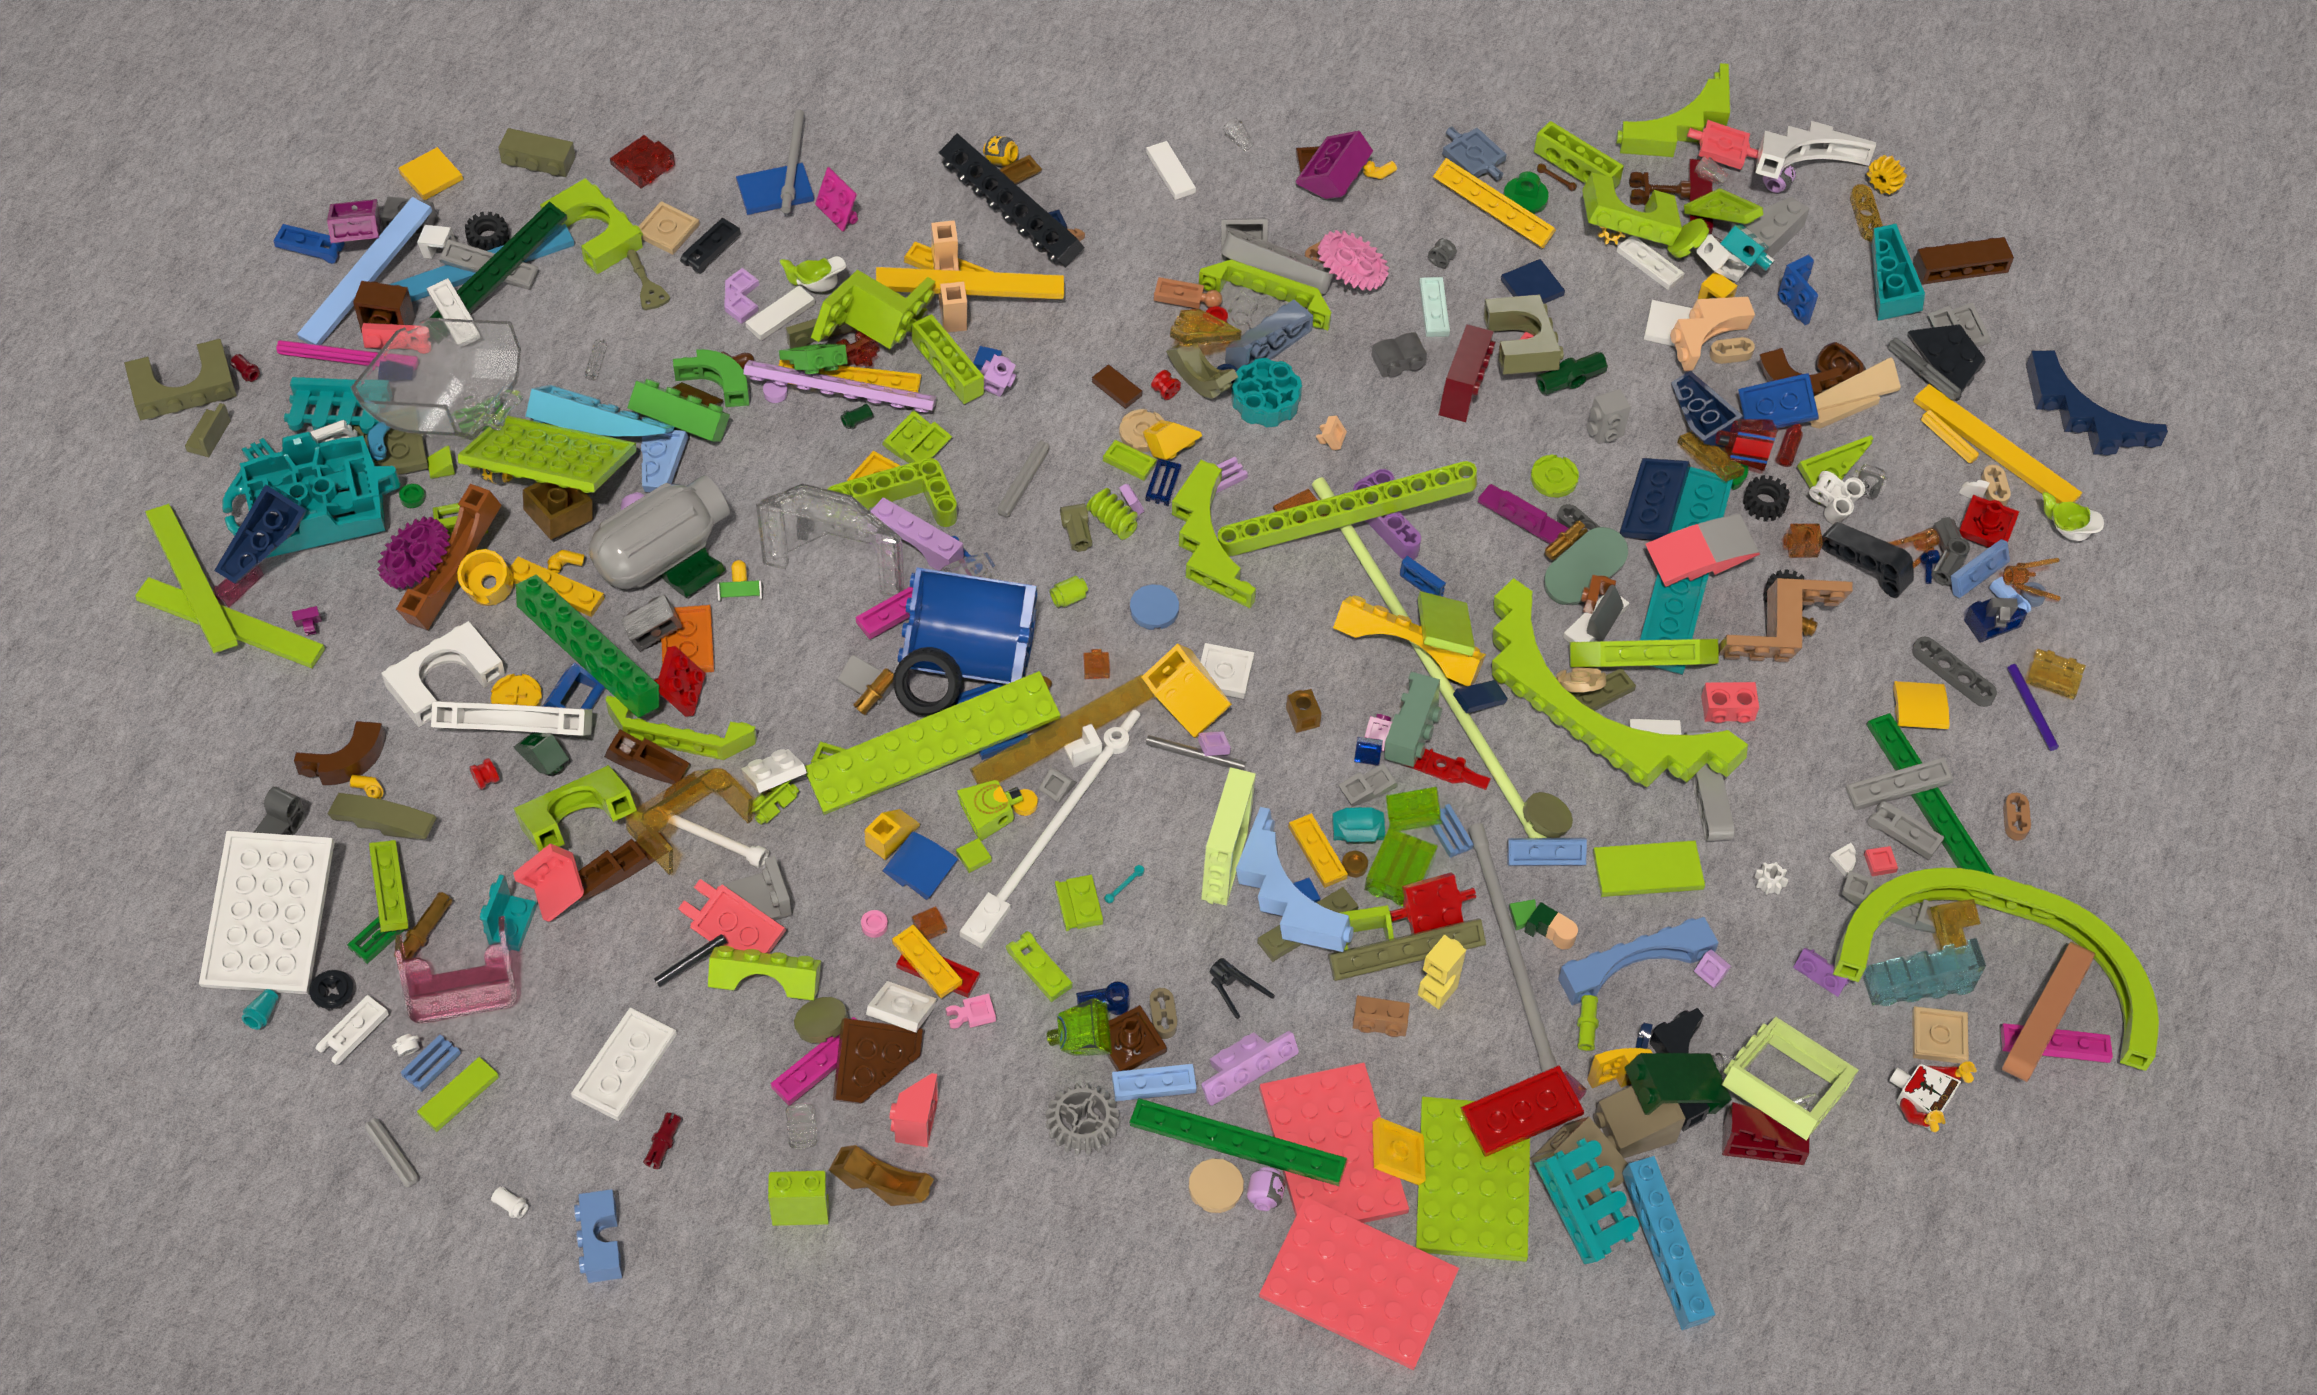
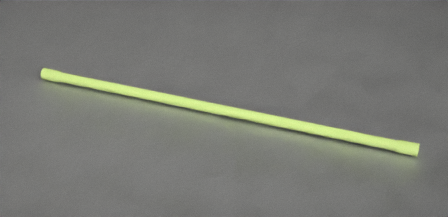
(1324, 491)

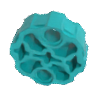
(1266, 392)

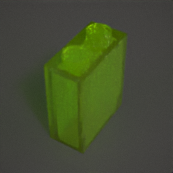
(1398, 863)

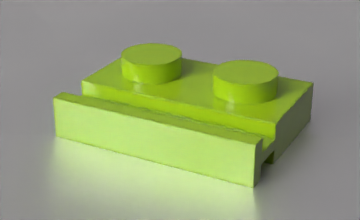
(1079, 902)

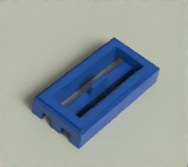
(1421, 577)

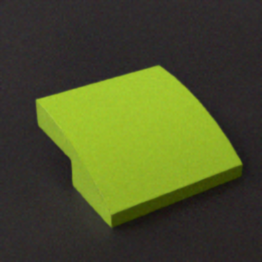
(916, 439)

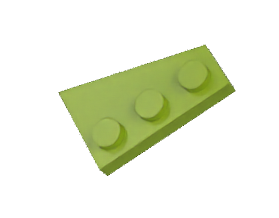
(1724, 206)

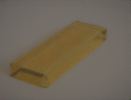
(1711, 457)

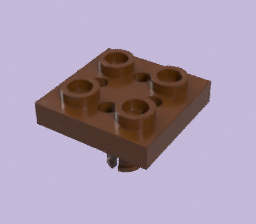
(1128, 1032)

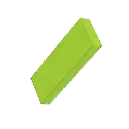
(457, 1094)

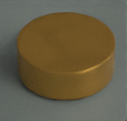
(1355, 863)

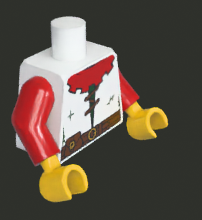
(1929, 1091)

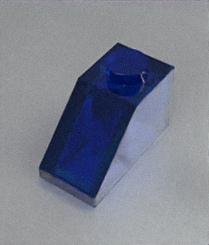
(1984, 626)

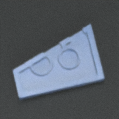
(661, 458)

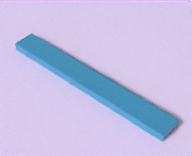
(419, 283)

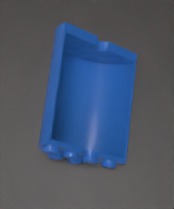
(973, 619)

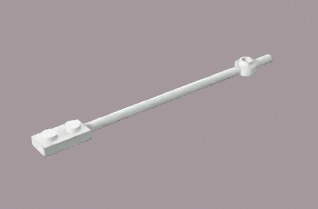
(994, 908)

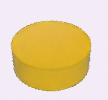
(1028, 805)

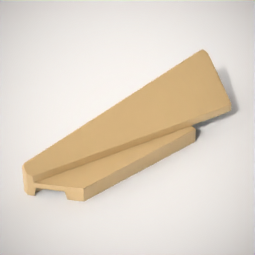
(1856, 393)

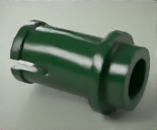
(853, 417)

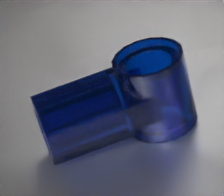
(1106, 995)

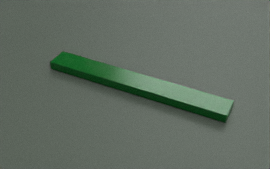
(1932, 801)
(1238, 1142)

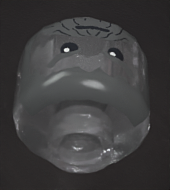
(1873, 480)

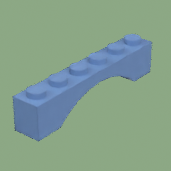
(1682, 943)

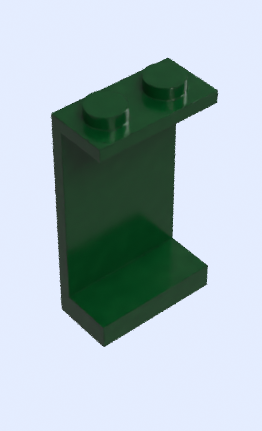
(1677, 1079)

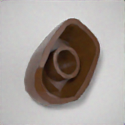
(1837, 355)

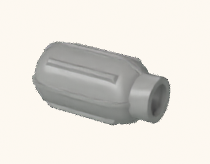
(656, 532)

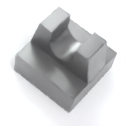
(2001, 610)

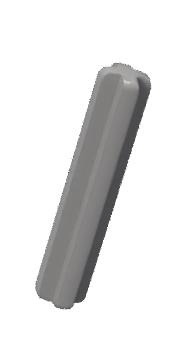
(391, 1152)

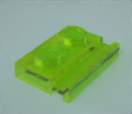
(1414, 809)

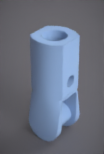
(2002, 590)

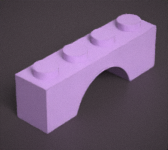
(933, 543)

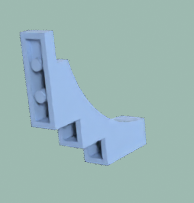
(1302, 918)

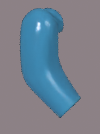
(376, 442)

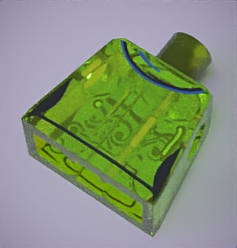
(1083, 1030)

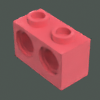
(1730, 697)

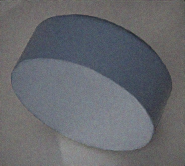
(2034, 599)

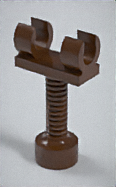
(1641, 196)

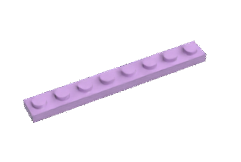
(831, 384)

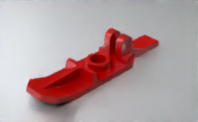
(1453, 772)

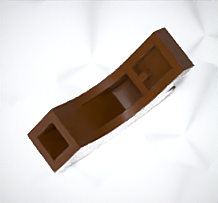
(1775, 367)
(351, 760)

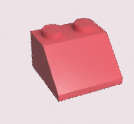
(915, 1112)

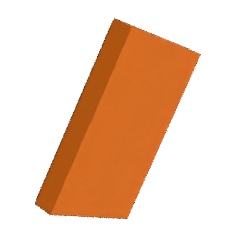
(694, 636)

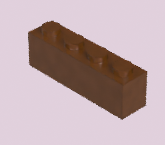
(1963, 260)

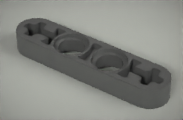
(1951, 674)

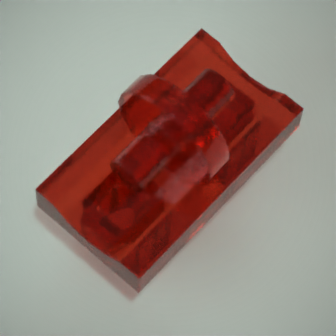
(860, 351)

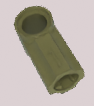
(1075, 521)

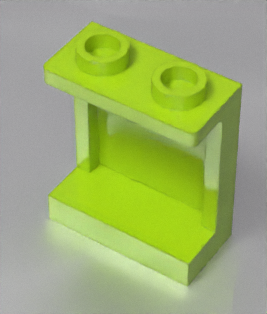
(798, 1198)

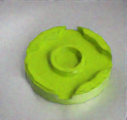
(1691, 235)
(1554, 476)

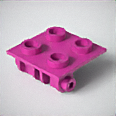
(836, 200)

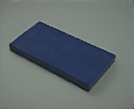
(1655, 498)

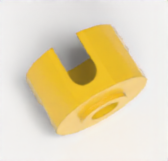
(476, 568)

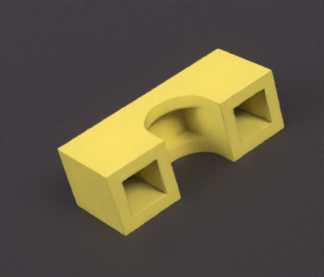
(1443, 971)

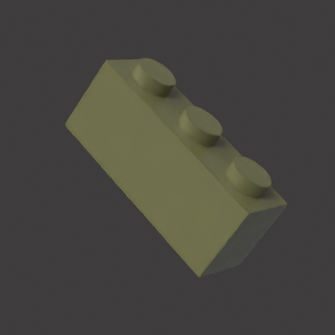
(537, 152)

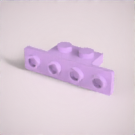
(1245, 1063)

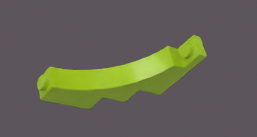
(1661, 135)
(1209, 562)

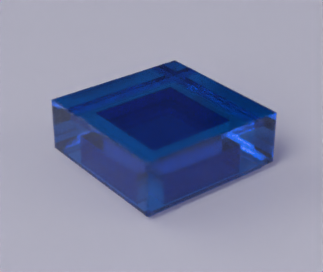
(1368, 750)

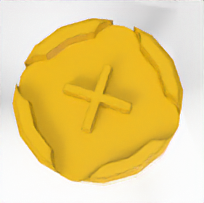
(516, 691)

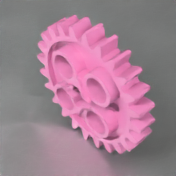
(1353, 260)

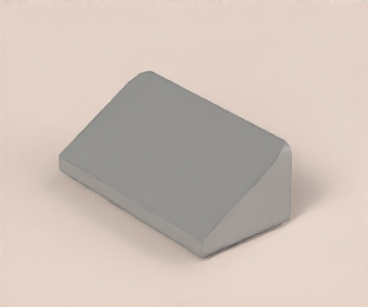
(859, 674)

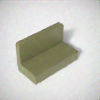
(208, 431)

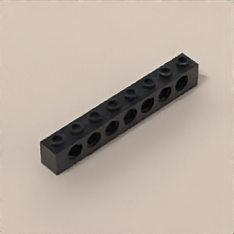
(959, 150)

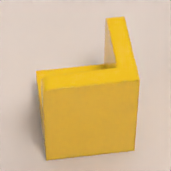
(1717, 286)

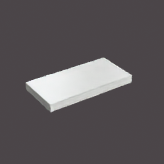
(624, 1064)

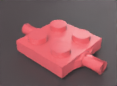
(1723, 144)

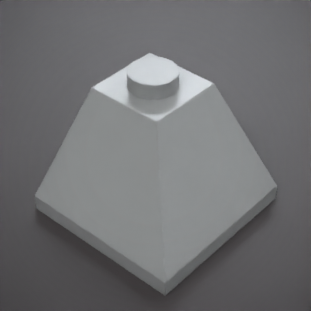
(1254, 226)

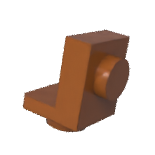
(1596, 586)

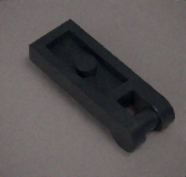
(710, 245)

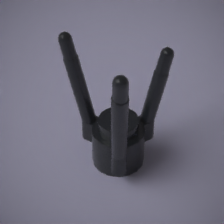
(1226, 974)

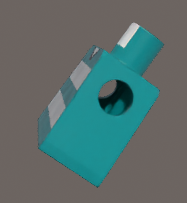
(1740, 240)

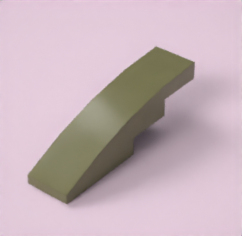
(383, 815)

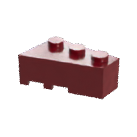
(1760, 1137)

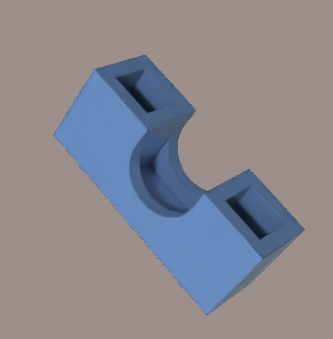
(600, 1258)

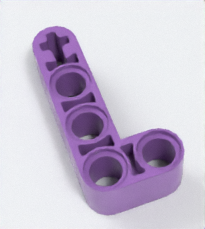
(1404, 538)

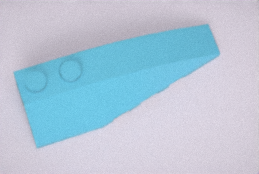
(586, 414)

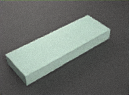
(1434, 307)

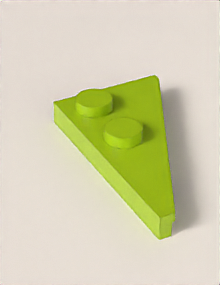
(1836, 461)

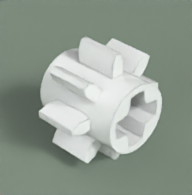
(1771, 878)

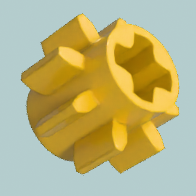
(1613, 236)

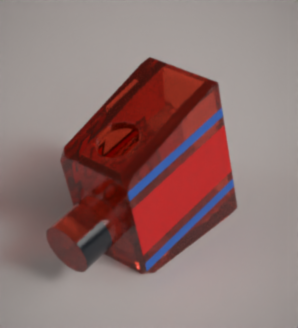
(1749, 441)

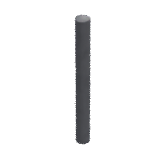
(1195, 753)

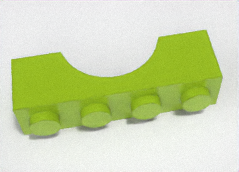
(796, 974)

